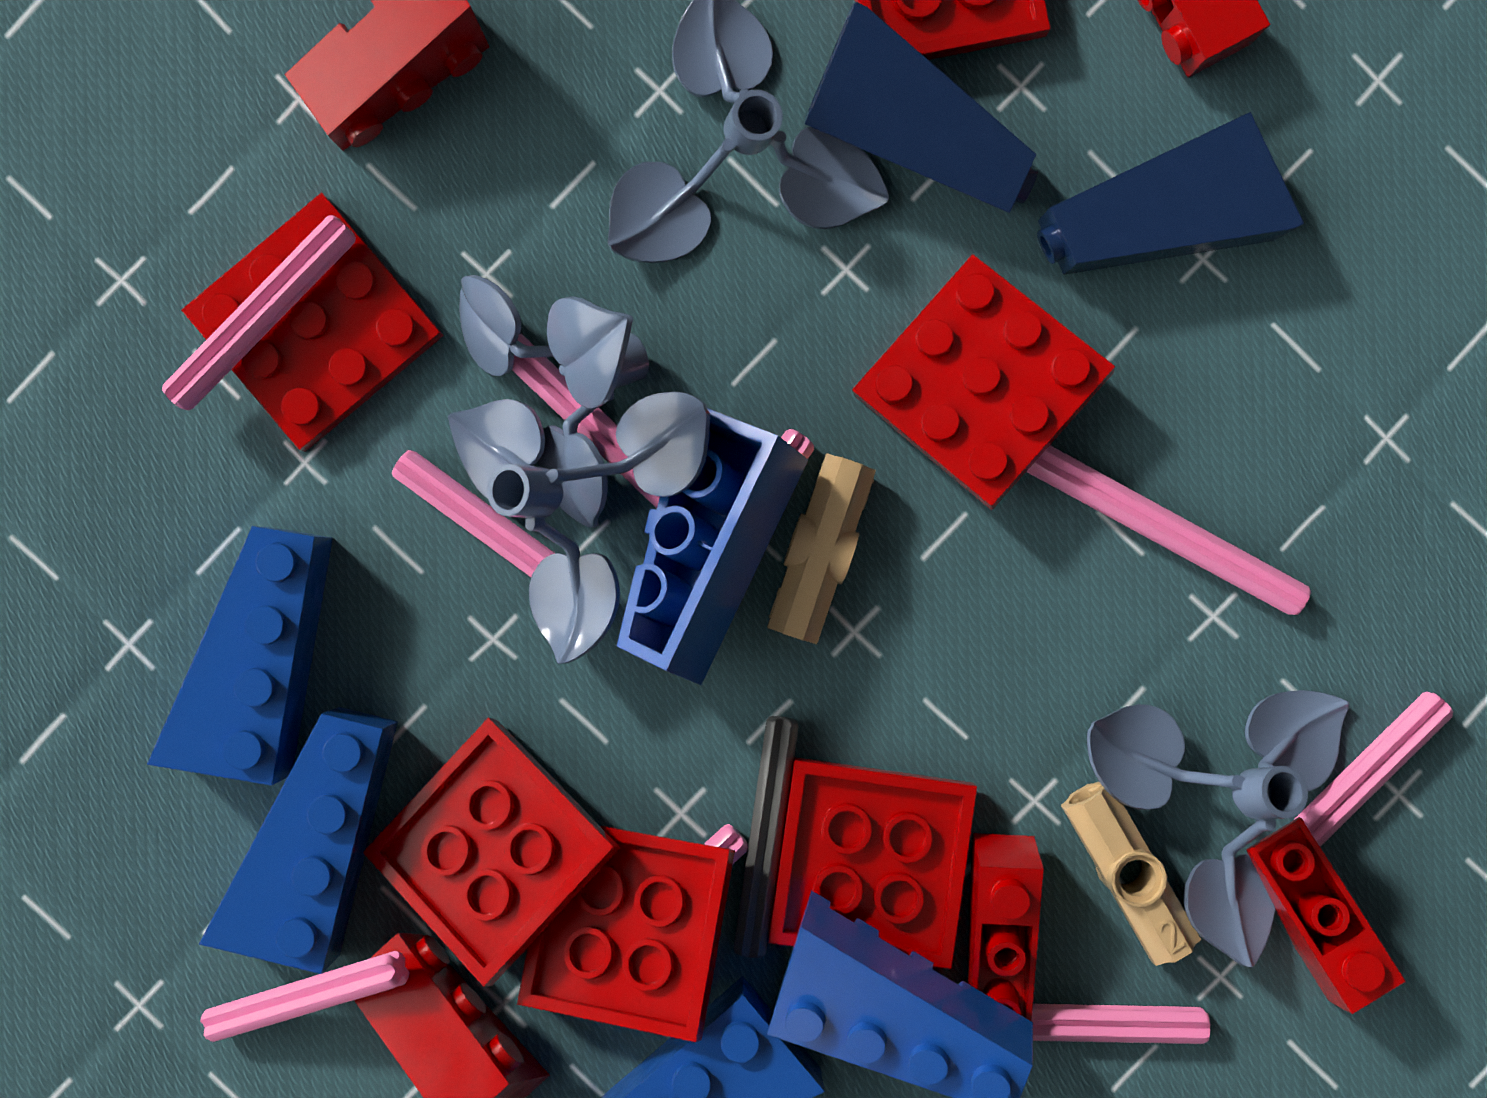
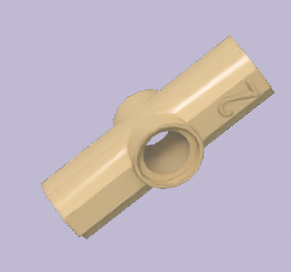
(821, 548)
(1149, 899)

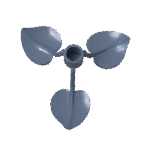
(729, 50)
(594, 357)
(501, 441)
(1299, 742)

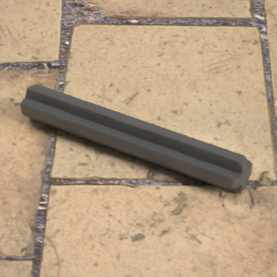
(766, 837)

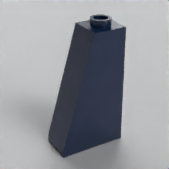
(910, 113)
(1184, 202)

